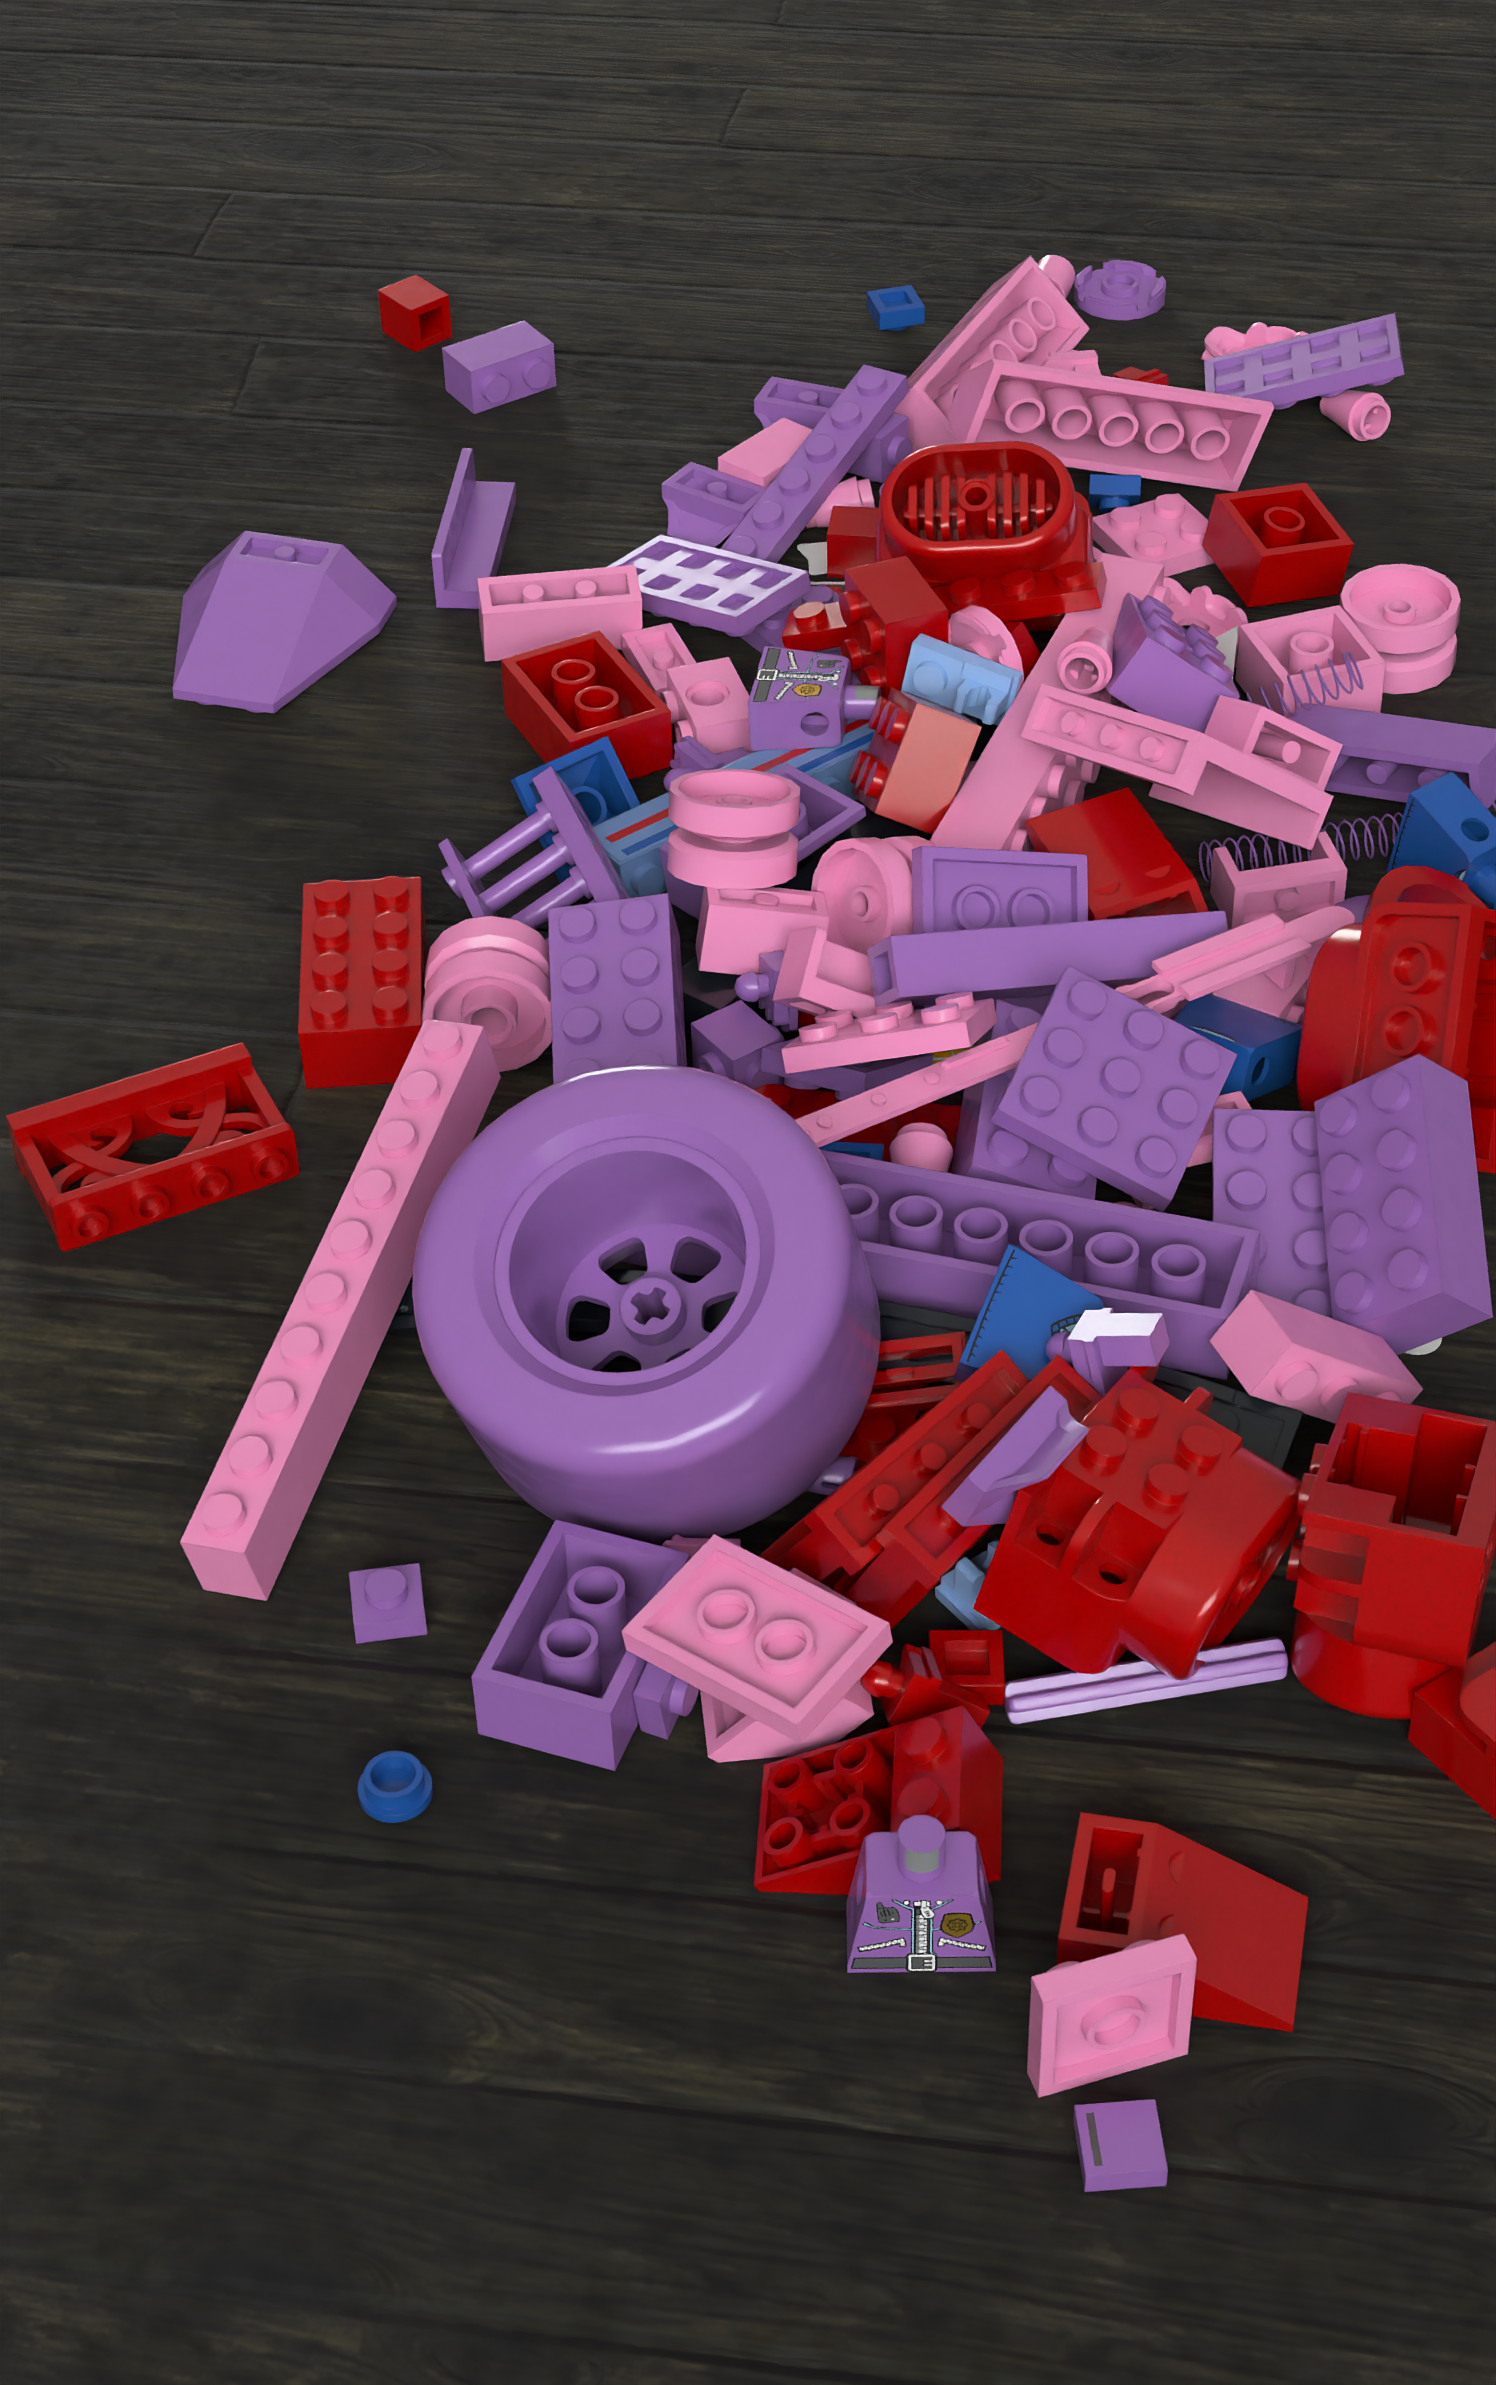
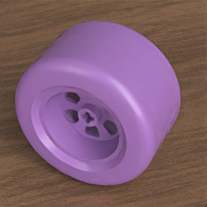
(713, 1421)

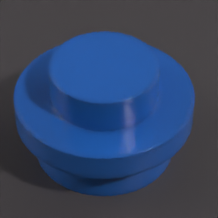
(395, 1787)

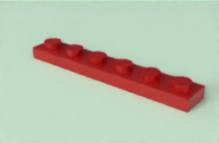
(1010, 598)

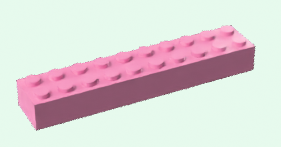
(1024, 779)

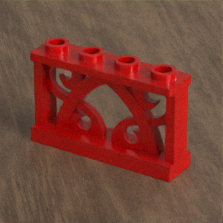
(178, 1100)
(842, 1528)
(922, 1537)

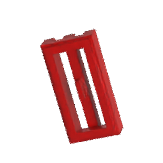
(917, 1398)

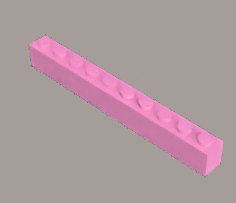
(339, 1316)

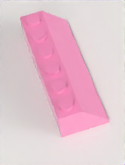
(1014, 322)
(1112, 422)

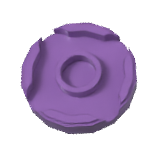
(1120, 290)

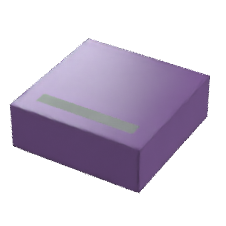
(1120, 2145)

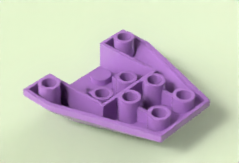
(273, 620)

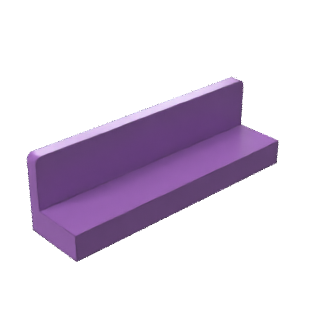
(470, 535)

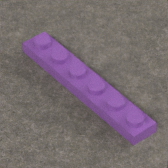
(818, 465)

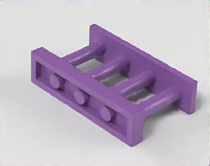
(574, 844)

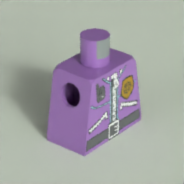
(804, 700)
(920, 1902)

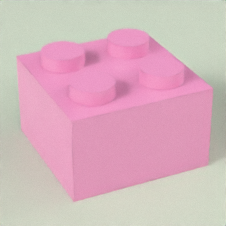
(1299, 641)

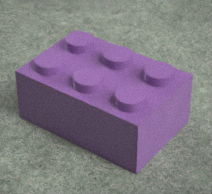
(559, 1657)

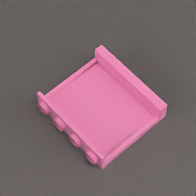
(1181, 764)

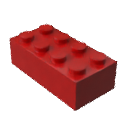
(360, 979)

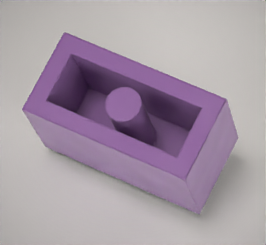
(499, 367)

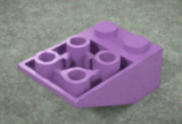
(1166, 667)

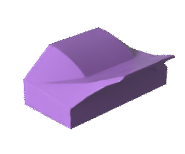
(795, 401)
(706, 504)
(1019, 1459)

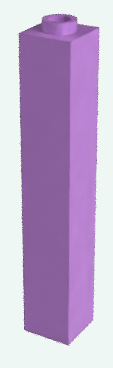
(1030, 957)

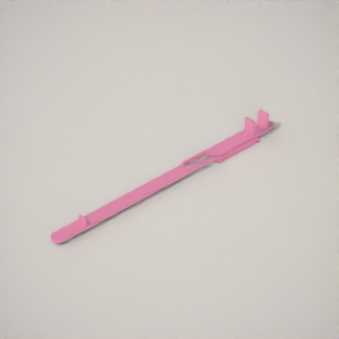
(1186, 974)

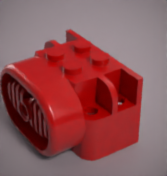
(983, 514)
(1403, 988)
(1141, 1536)
(1391, 1553)

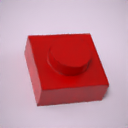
(971, 1661)

